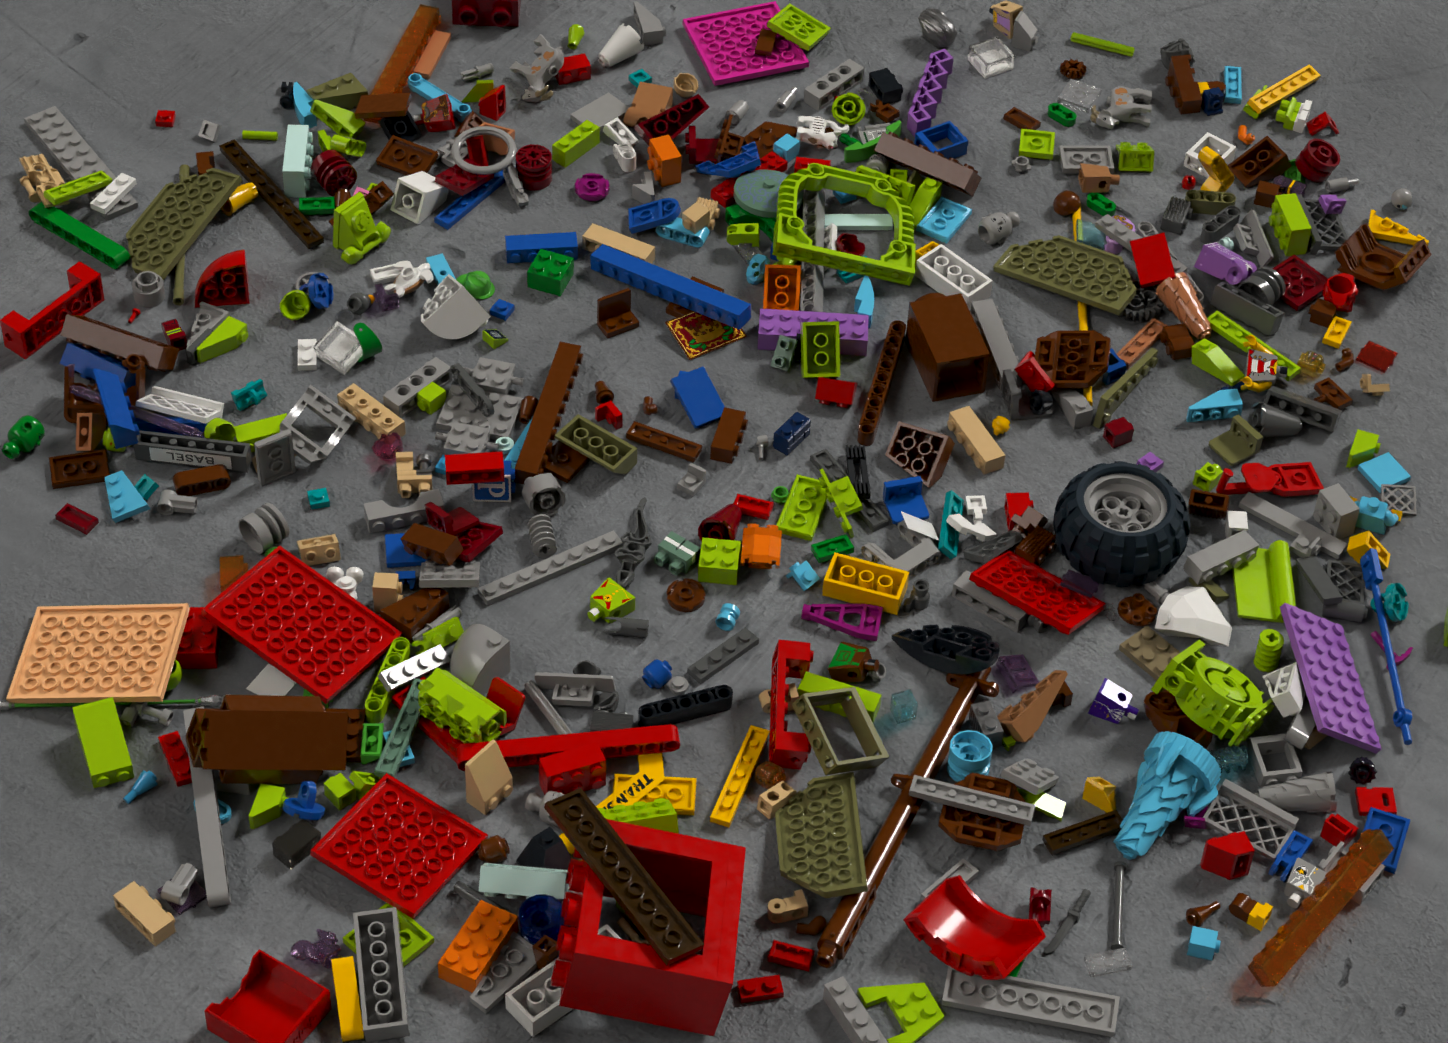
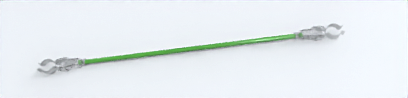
(212, 701)

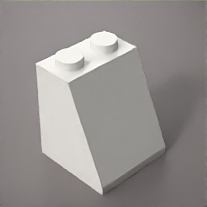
(418, 196)

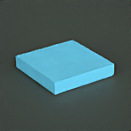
(1384, 470)

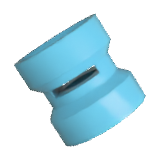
(727, 617)

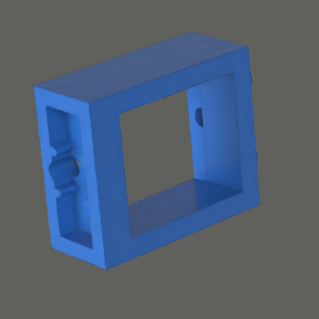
(941, 131)

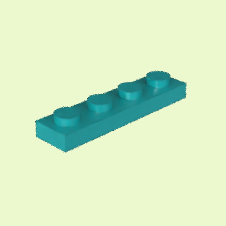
(949, 536)

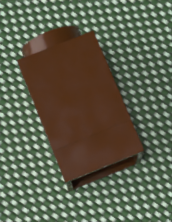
(946, 346)

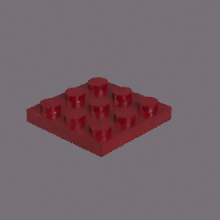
(1301, 282)

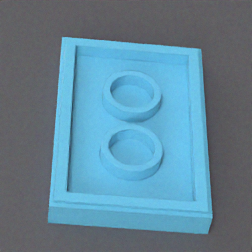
(944, 220)

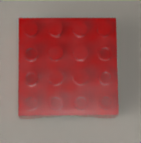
(270, 1005)

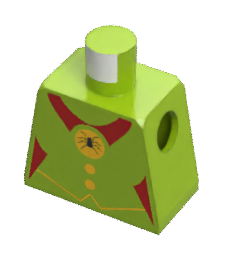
(610, 601)

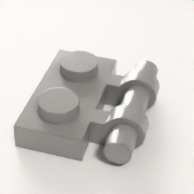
(445, 154)

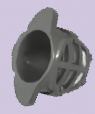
(1176, 48)

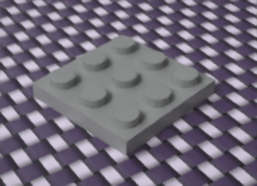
(457, 575)

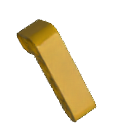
(1220, 175)
(347, 998)

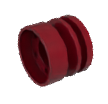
(534, 167)
(333, 172)

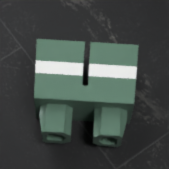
(677, 553)

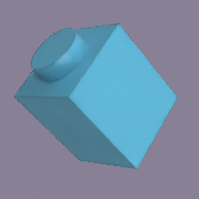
(787, 147)
(1203, 943)

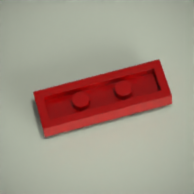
(176, 757)

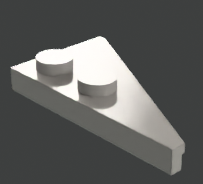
(208, 317)

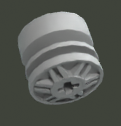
(263, 528)

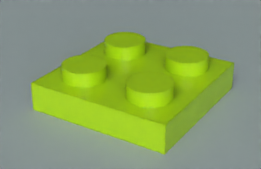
(1036, 144)

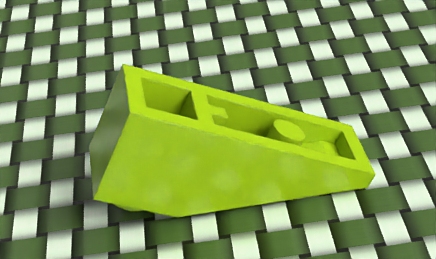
(338, 119)
(925, 198)
(224, 338)
(1215, 362)

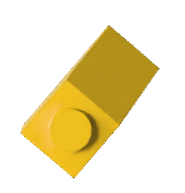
(1362, 542)

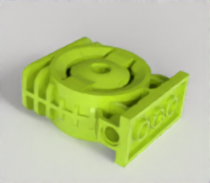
(1214, 694)

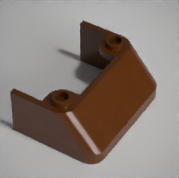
(76, 404)

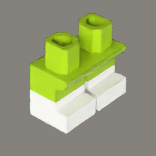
(1294, 114)

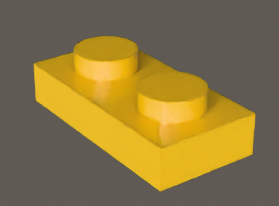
(1336, 332)

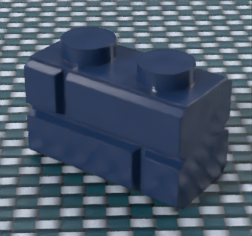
(791, 433)

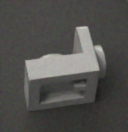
(692, 480)
(1304, 547)

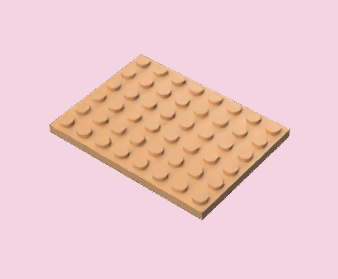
(99, 653)

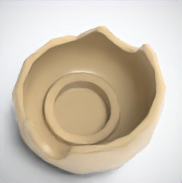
(685, 85)

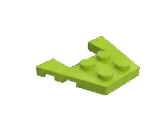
(910, 1004)

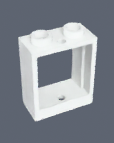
(1218, 145)

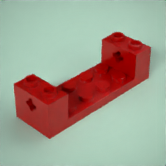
(28, 336)
(792, 661)

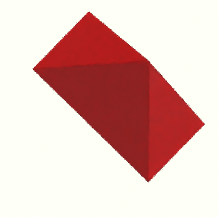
(477, 150)

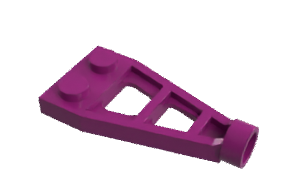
(869, 622)

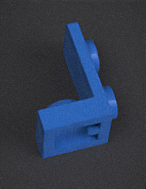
(1115, 370)

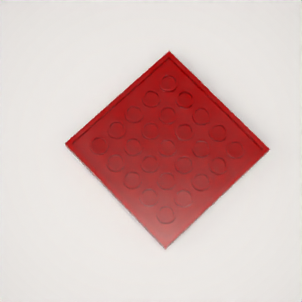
(399, 845)

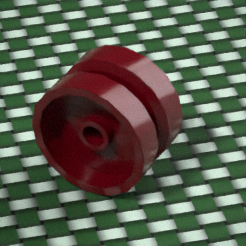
(1317, 160)

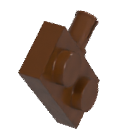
(1332, 394)

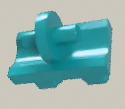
(249, 395)

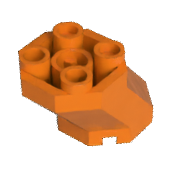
(761, 546)

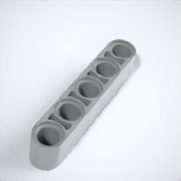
(1301, 726)

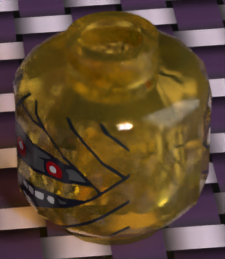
(1311, 363)

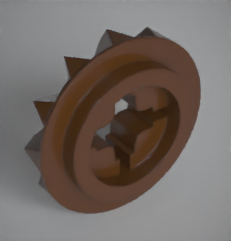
(1073, 73)

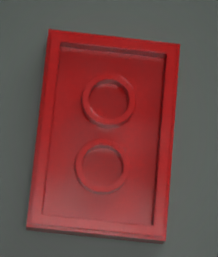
(1152, 259)

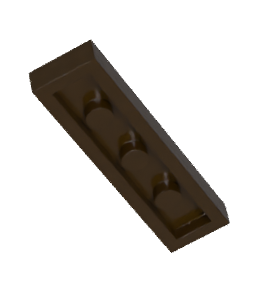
(1083, 832)

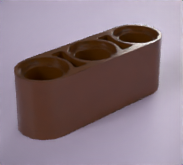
(201, 480)

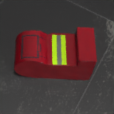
(174, 333)

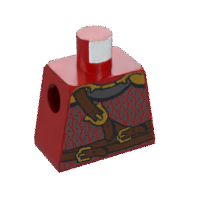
(436, 114)

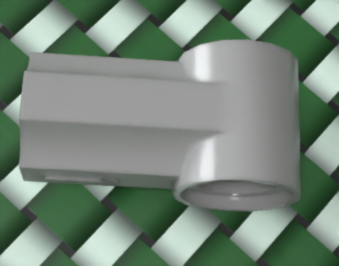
(171, 502)
(178, 888)

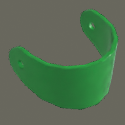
(368, 340)

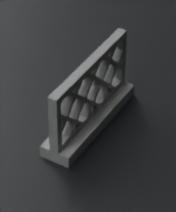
(1254, 805)

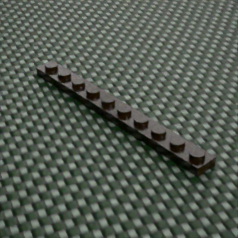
(272, 194)

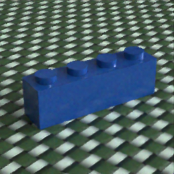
(526, 247)

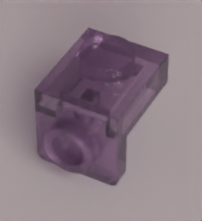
(385, 301)

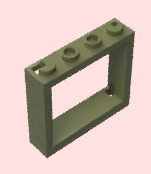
(859, 721)

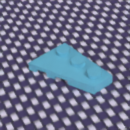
(123, 497)

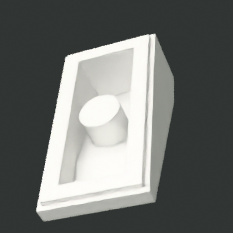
(619, 132)

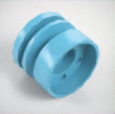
(969, 753)

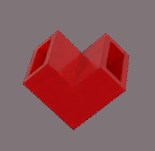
(1338, 829)

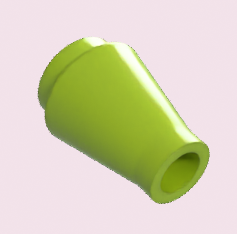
(575, 35)

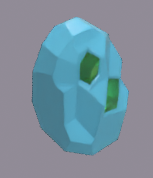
(756, 269)

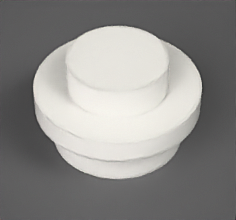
(347, 584)

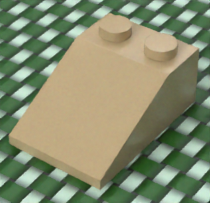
(487, 778)

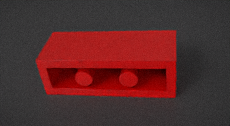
(474, 468)

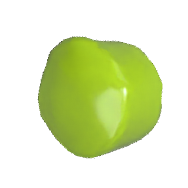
(220, 430)

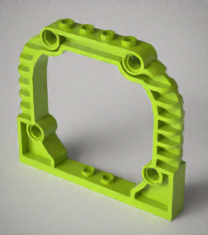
(793, 243)

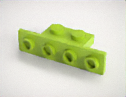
(844, 498)

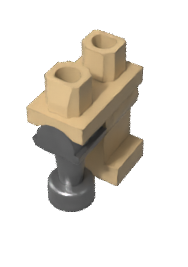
(413, 480)

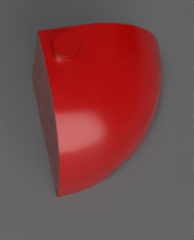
(224, 281)

